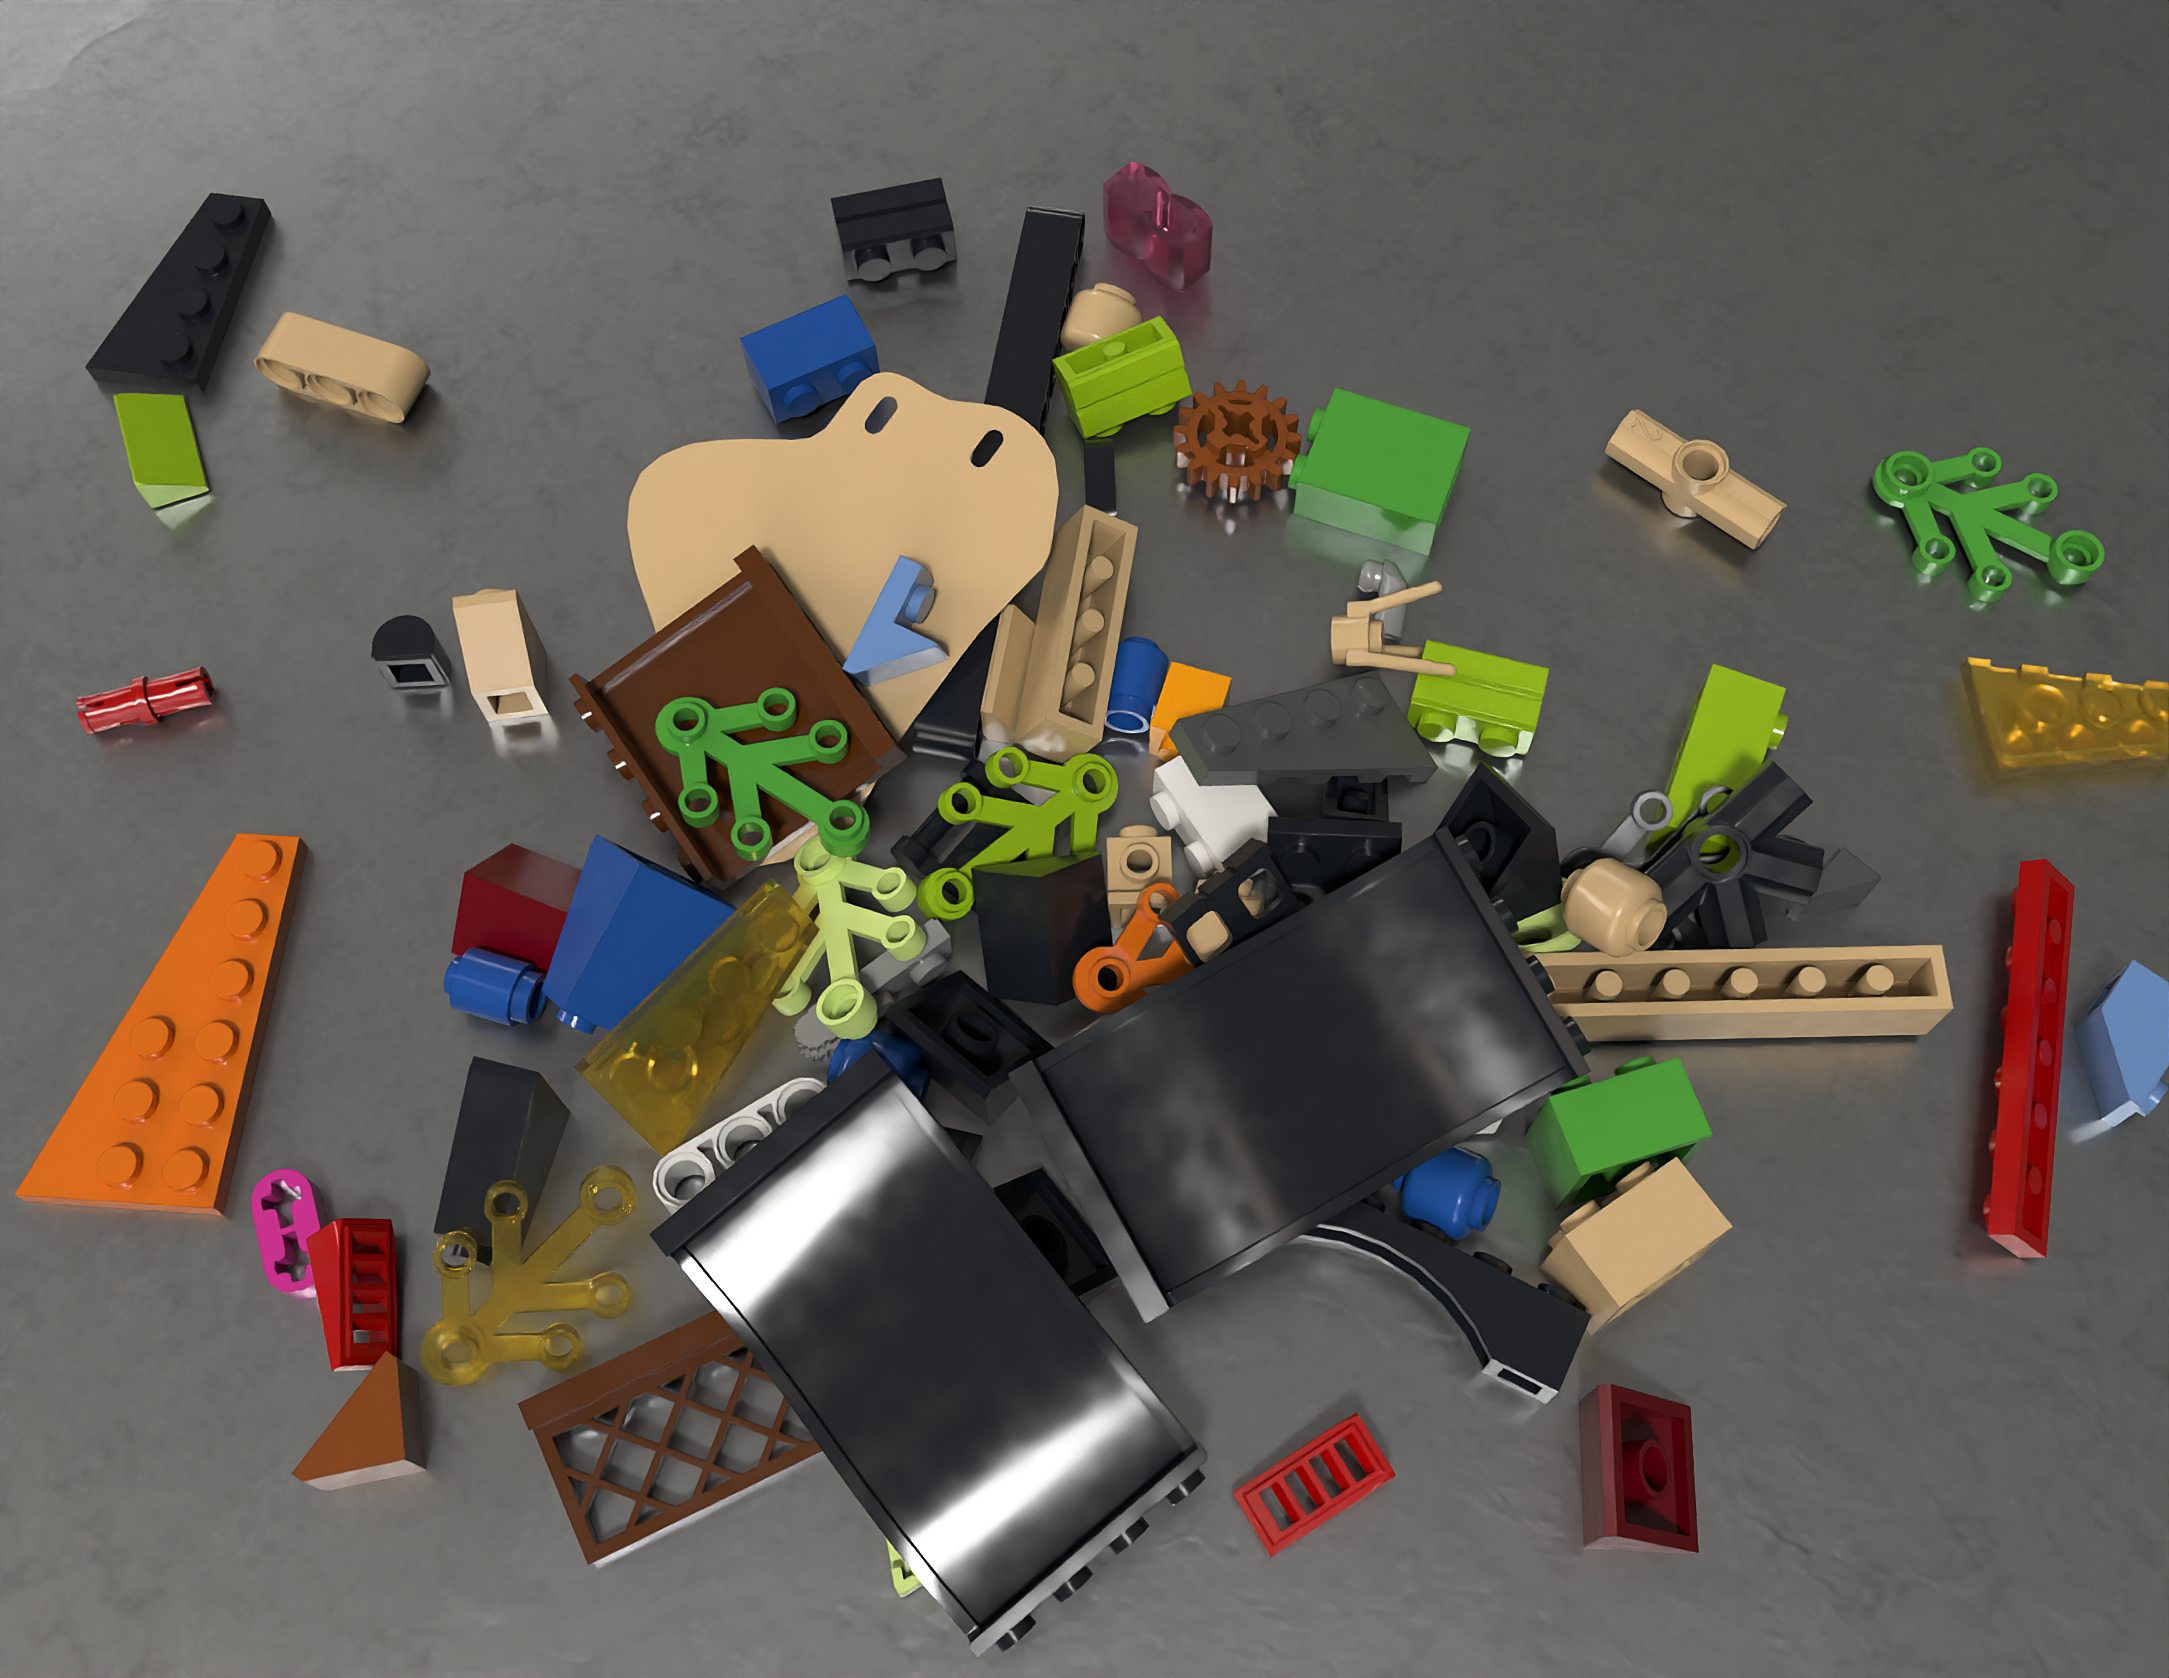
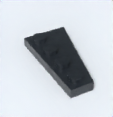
(186, 305)

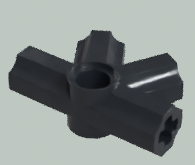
(1754, 864)

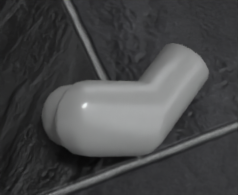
(1385, 579)

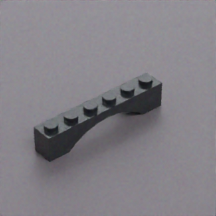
(1510, 1326)

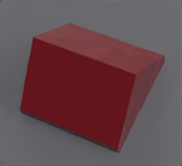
(515, 906)
(1637, 1472)

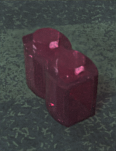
(1157, 226)

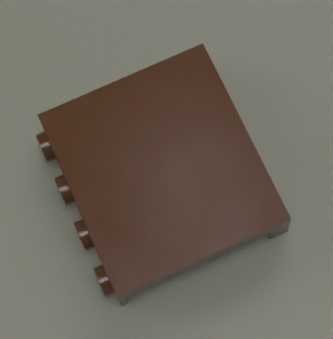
(729, 653)

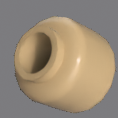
(1098, 315)
(1613, 907)

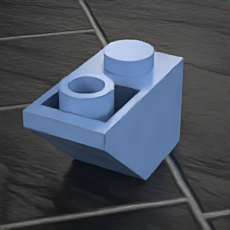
(2127, 1043)

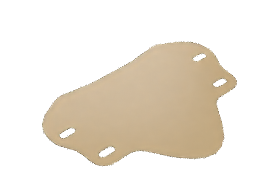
(841, 514)

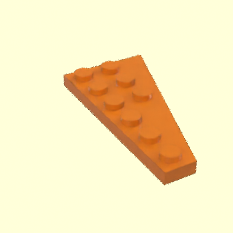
(177, 1077)

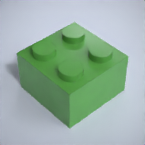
(1605, 1129)

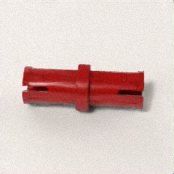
(145, 700)

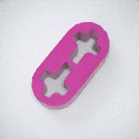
(278, 1237)

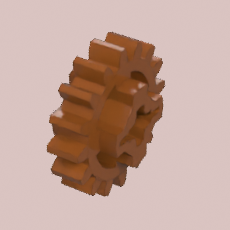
(1236, 441)

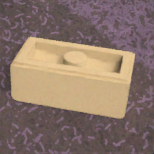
(1006, 675)

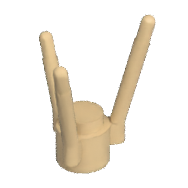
(1361, 641)

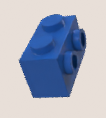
(810, 358)

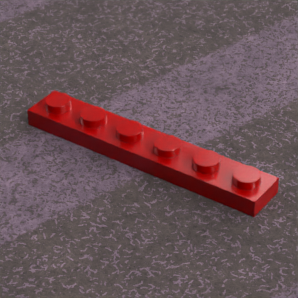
(2031, 1064)

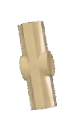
(1718, 493)

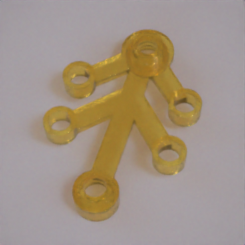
(522, 1286)

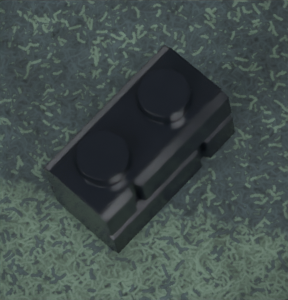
(894, 229)

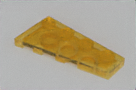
(2064, 723)
(690, 1029)

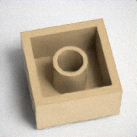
(1635, 1243)

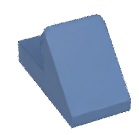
(886, 643)

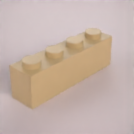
(1076, 636)

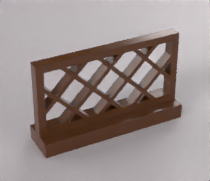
(628, 1378)

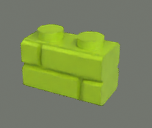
(1123, 378)
(1484, 703)

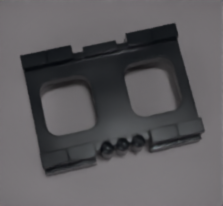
(1222, 897)

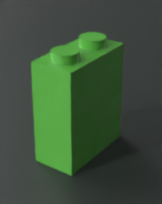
(1378, 470)

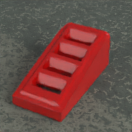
(336, 1254)
(1368, 1455)

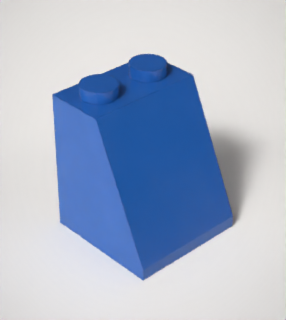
(625, 935)

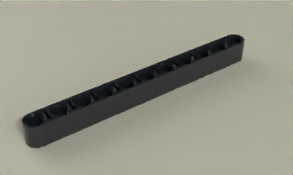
(1023, 383)

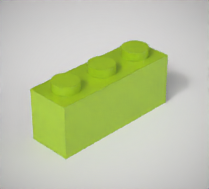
(1723, 745)

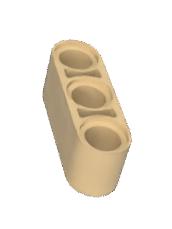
(342, 367)

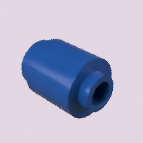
(1136, 685)
(495, 987)

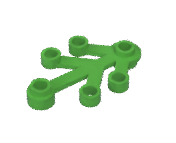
(1979, 515)
(756, 767)

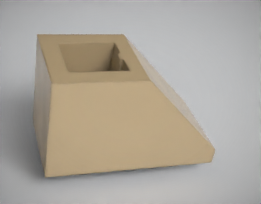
(502, 654)

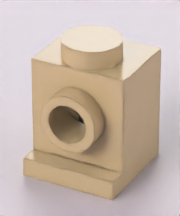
(1136, 849)

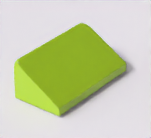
(161, 446)

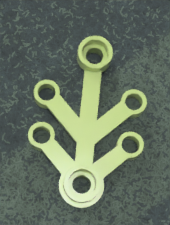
(845, 1004)

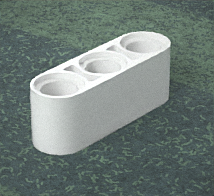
(714, 1149)

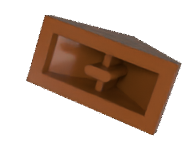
(372, 1434)

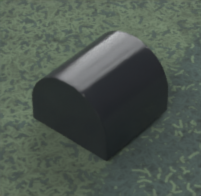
(410, 653)

